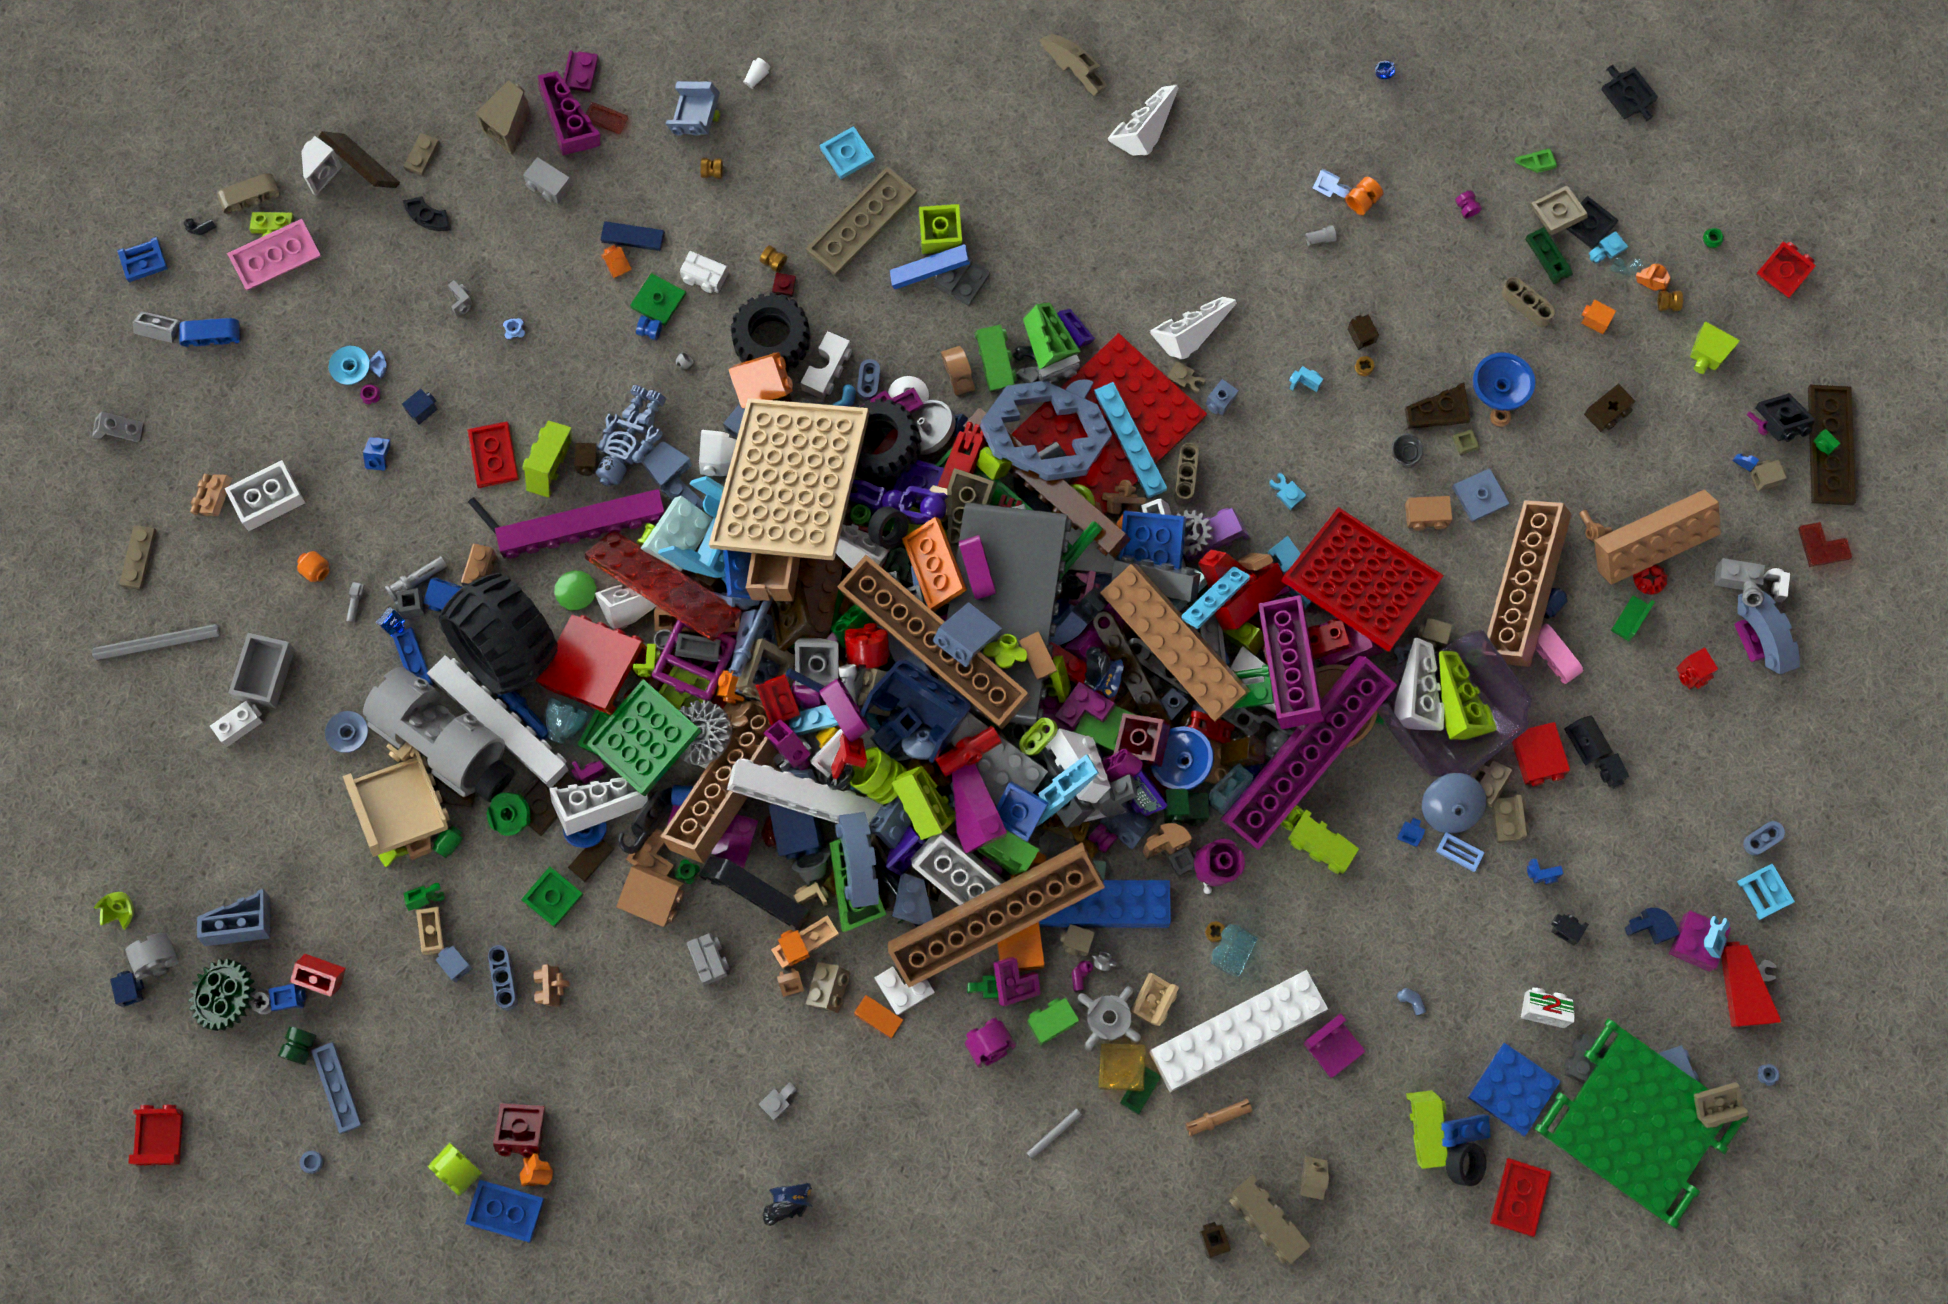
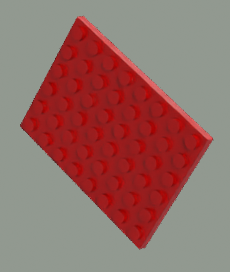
(1153, 401)

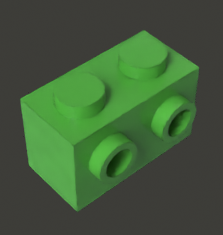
(1052, 1021)

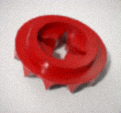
(1646, 585)

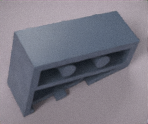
(236, 922)

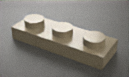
(137, 557)

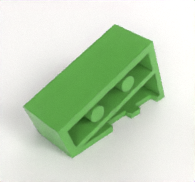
(1048, 336)

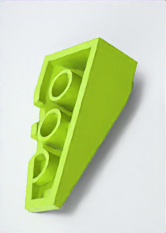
(1464, 711)

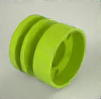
(877, 776)

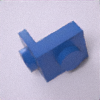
(375, 453)
(1548, 875)

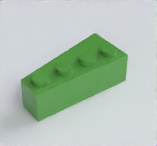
(850, 916)

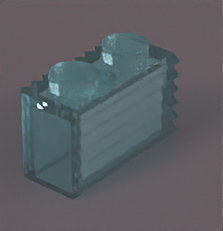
(1229, 789)
(1233, 950)

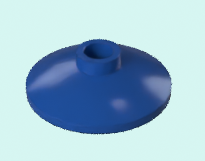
(593, 837)

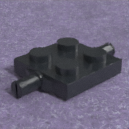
(1629, 93)

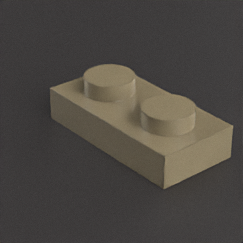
(421, 154)

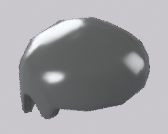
(1410, 446)

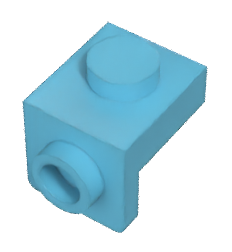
(1309, 378)

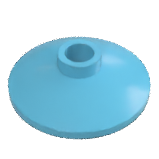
(343, 359)

